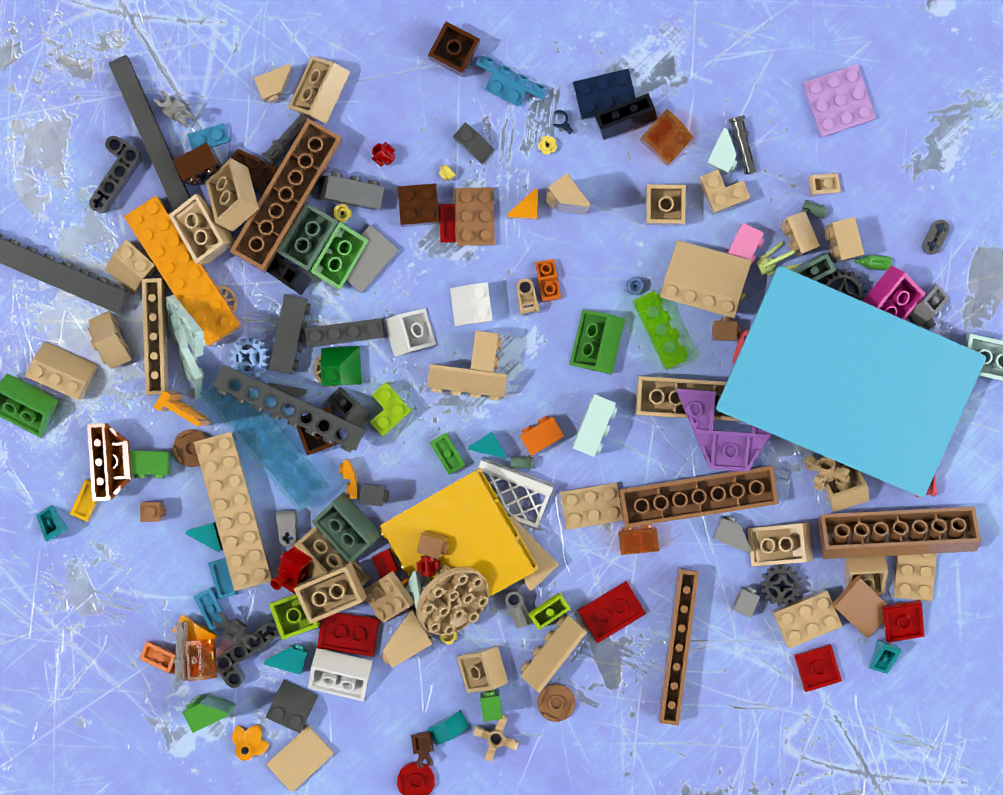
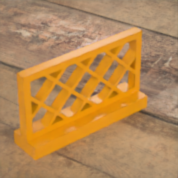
(171, 402)

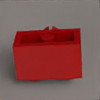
(292, 569)

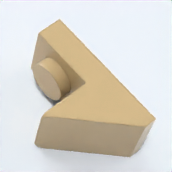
(823, 184)

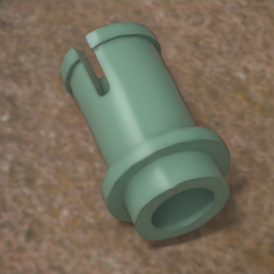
(814, 209)
(522, 462)

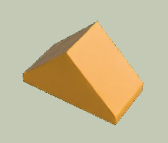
(526, 208)

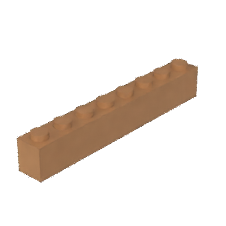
(678, 646)

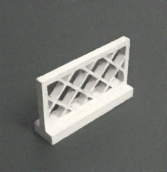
(520, 479)

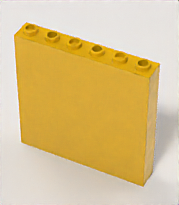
(476, 531)

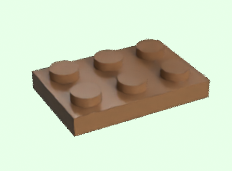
(474, 216)

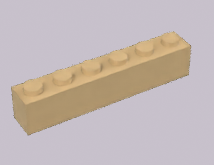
(155, 336)

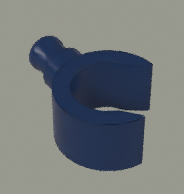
(566, 126)

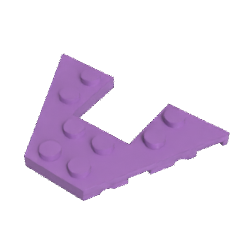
(720, 448)

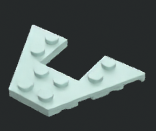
(185, 330)

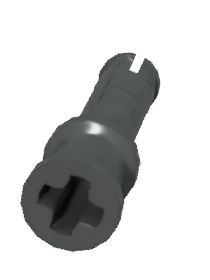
(741, 137)
(276, 145)

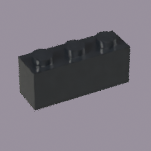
(625, 116)

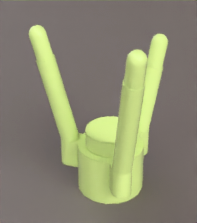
(766, 264)

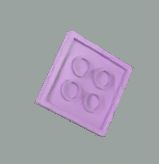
(839, 100)

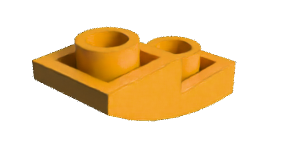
(348, 472)
(195, 630)

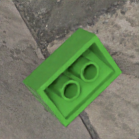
(338, 256)
(597, 341)
(26, 405)
(206, 710)

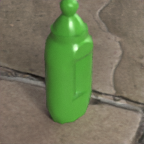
(875, 262)

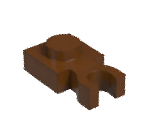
(422, 745)

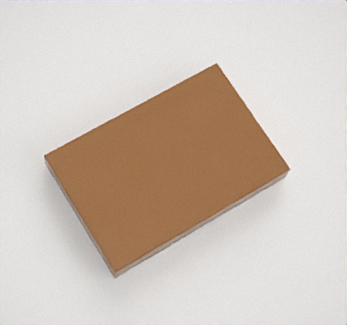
(861, 607)

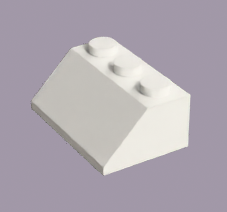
(339, 674)

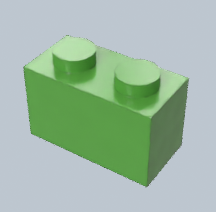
(150, 463)
(491, 705)

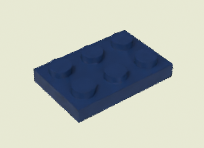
(603, 92)

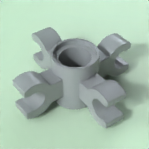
(174, 109)

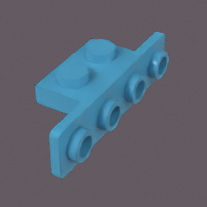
(508, 84)

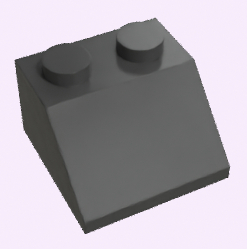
(292, 706)

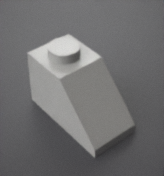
(929, 305)
(731, 533)

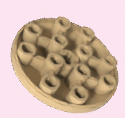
(452, 600)

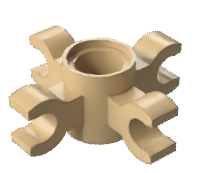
(827, 471)
(483, 733)

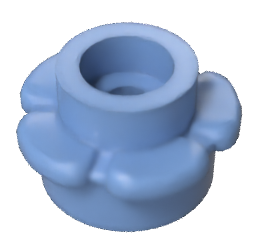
(635, 281)

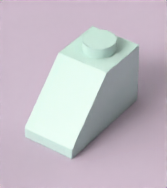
(723, 154)

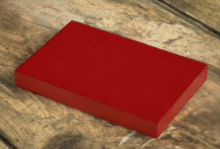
(611, 611)
(349, 633)

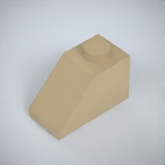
(273, 83)

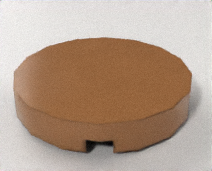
(184, 441)
(556, 702)

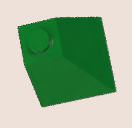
(340, 366)

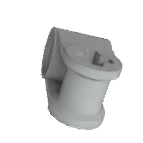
(287, 522)

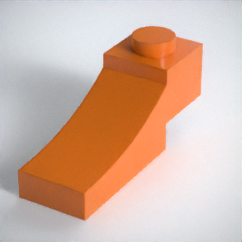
(159, 657)

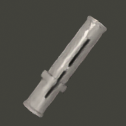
(180, 653)

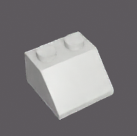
(471, 304)
(409, 332)

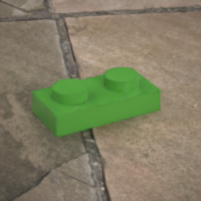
(447, 453)

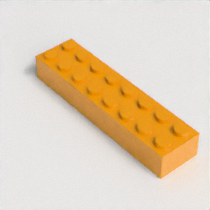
(185, 278)

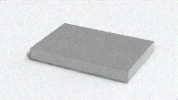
(372, 260)

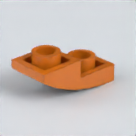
(548, 280)

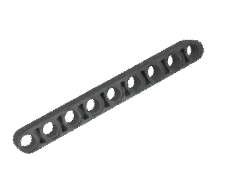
(149, 131)

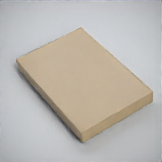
(300, 758)

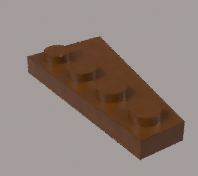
(260, 172)

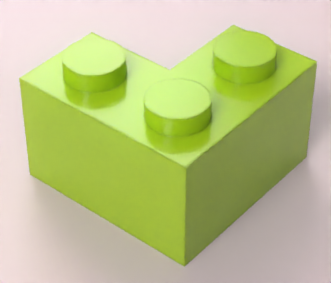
(394, 409)

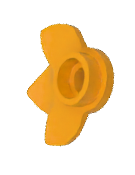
(250, 739)

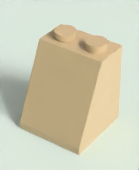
(406, 640)

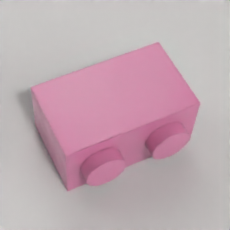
(746, 242)

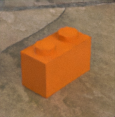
(541, 435)

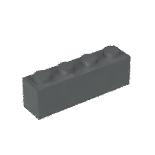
(289, 333)
(344, 333)

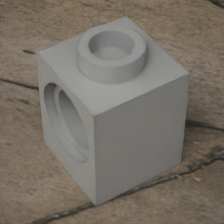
(746, 601)

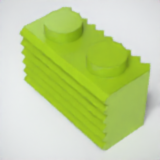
(549, 611)

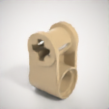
(527, 299)

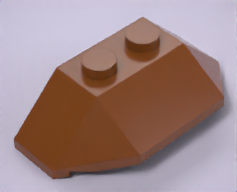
(108, 461)

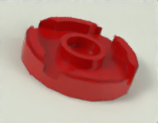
(415, 780)

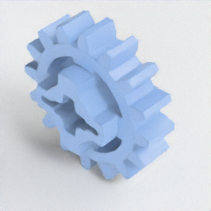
(250, 357)

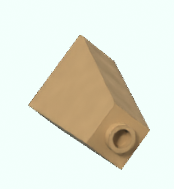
(543, 559)

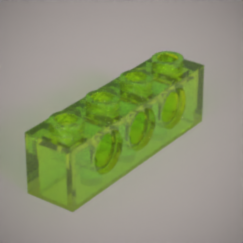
(658, 341)

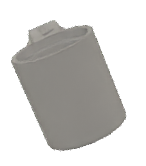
(517, 610)

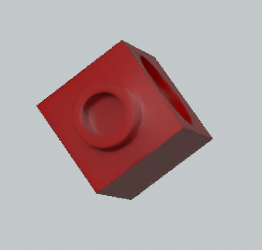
(385, 562)

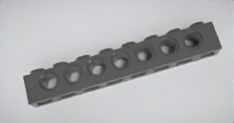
(228, 375)

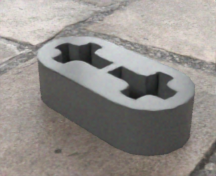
(931, 234)

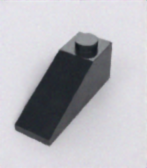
(289, 275)

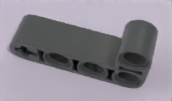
(112, 177)
(234, 659)

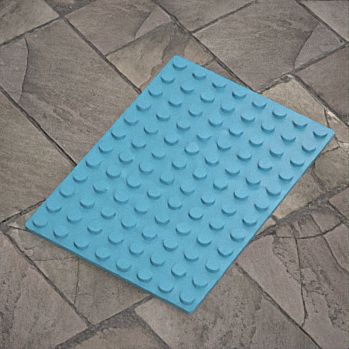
(850, 381)

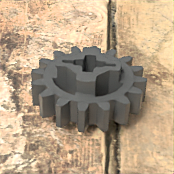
(781, 576)

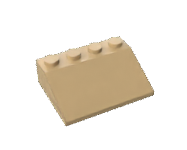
(706, 279)

